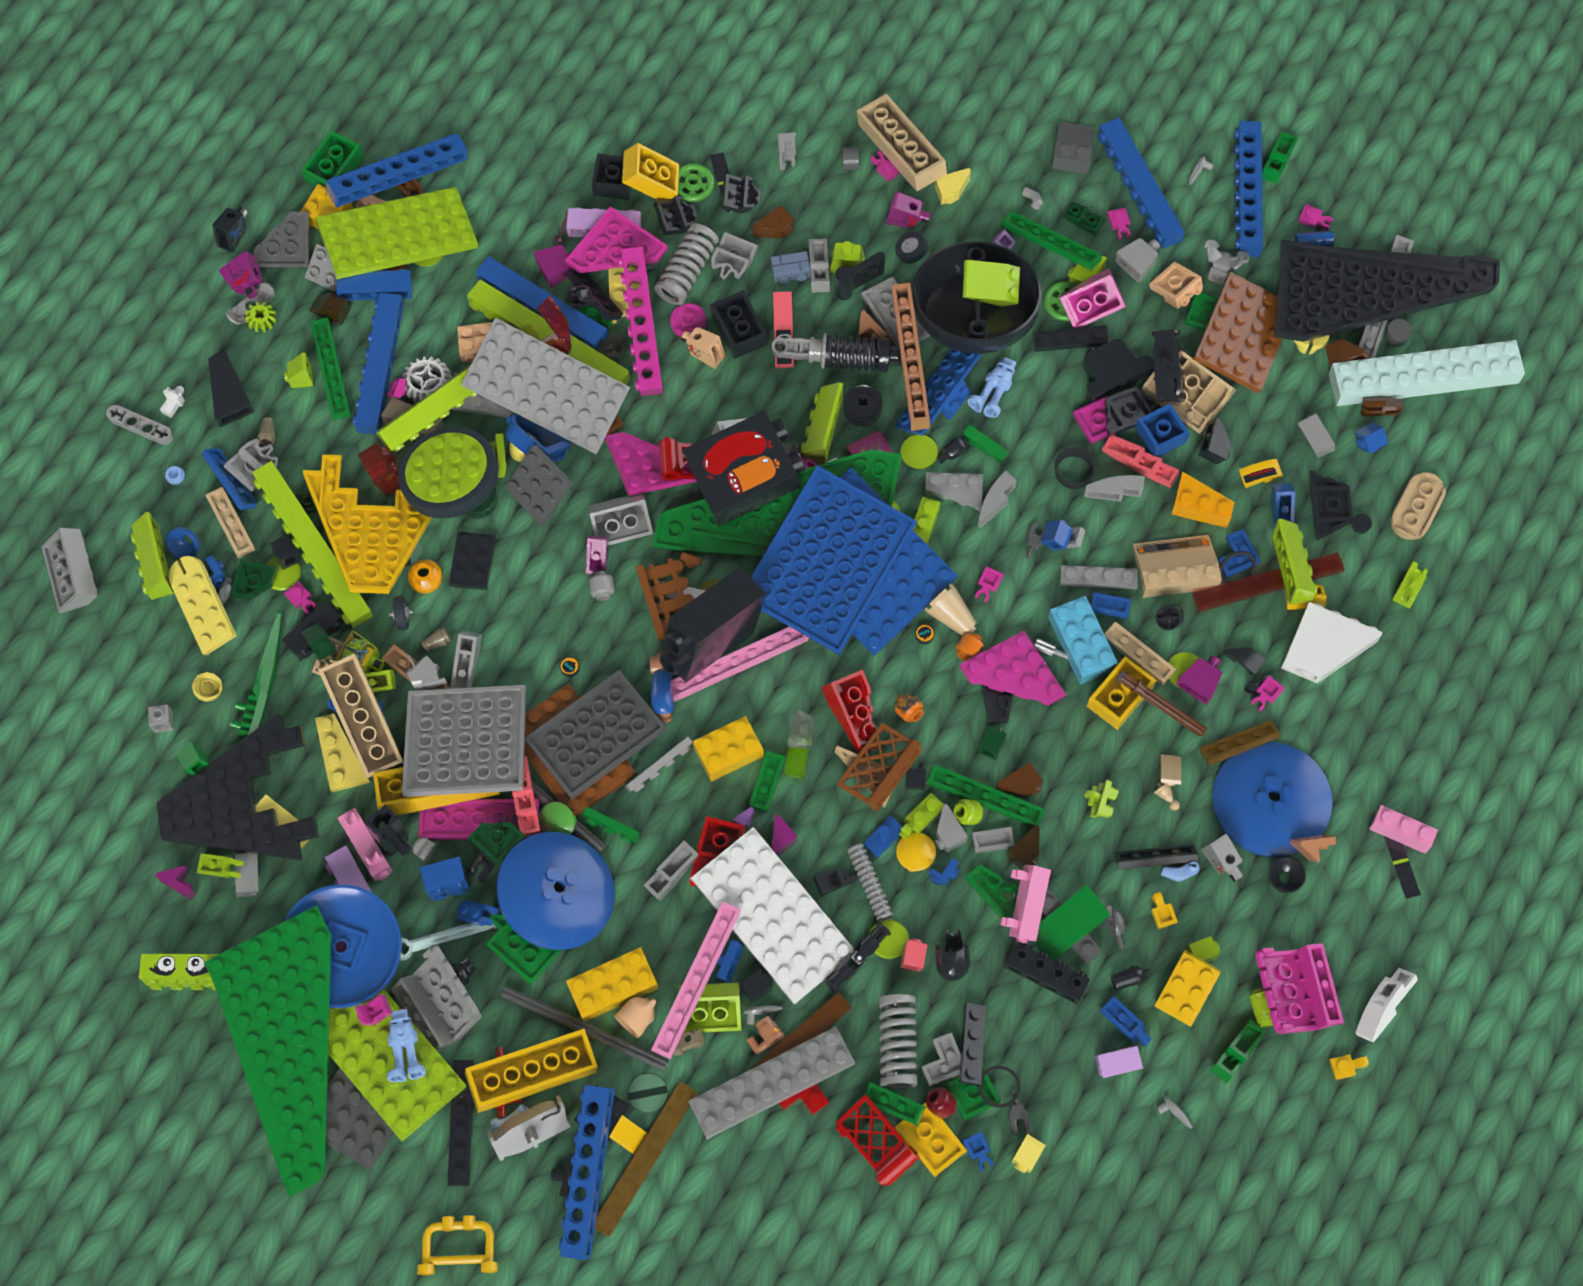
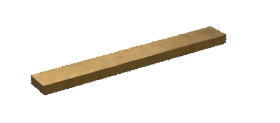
(644, 1159)

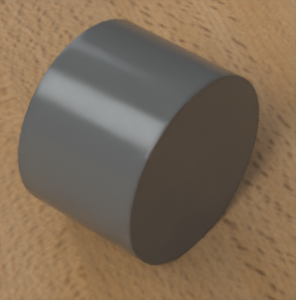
(850, 158)
(1397, 332)

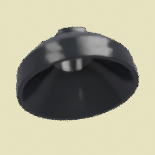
(1293, 868)

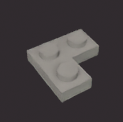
(948, 1064)

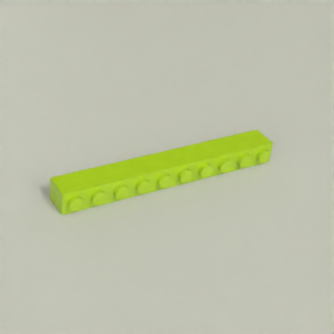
(498, 305)
(430, 408)
(311, 543)

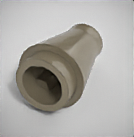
(266, 433)
(437, 639)

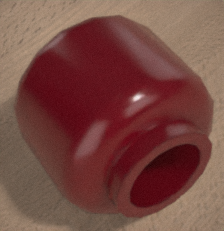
(941, 1103)

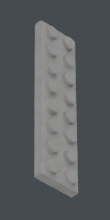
(771, 1082)

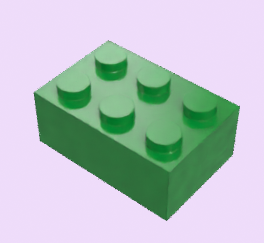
(332, 158)

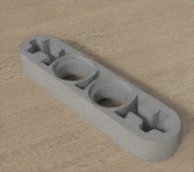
(139, 425)

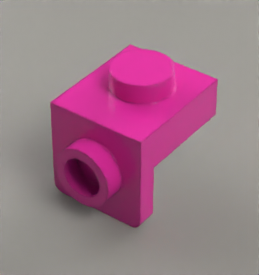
(374, 1011)

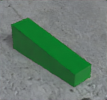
(985, 444)

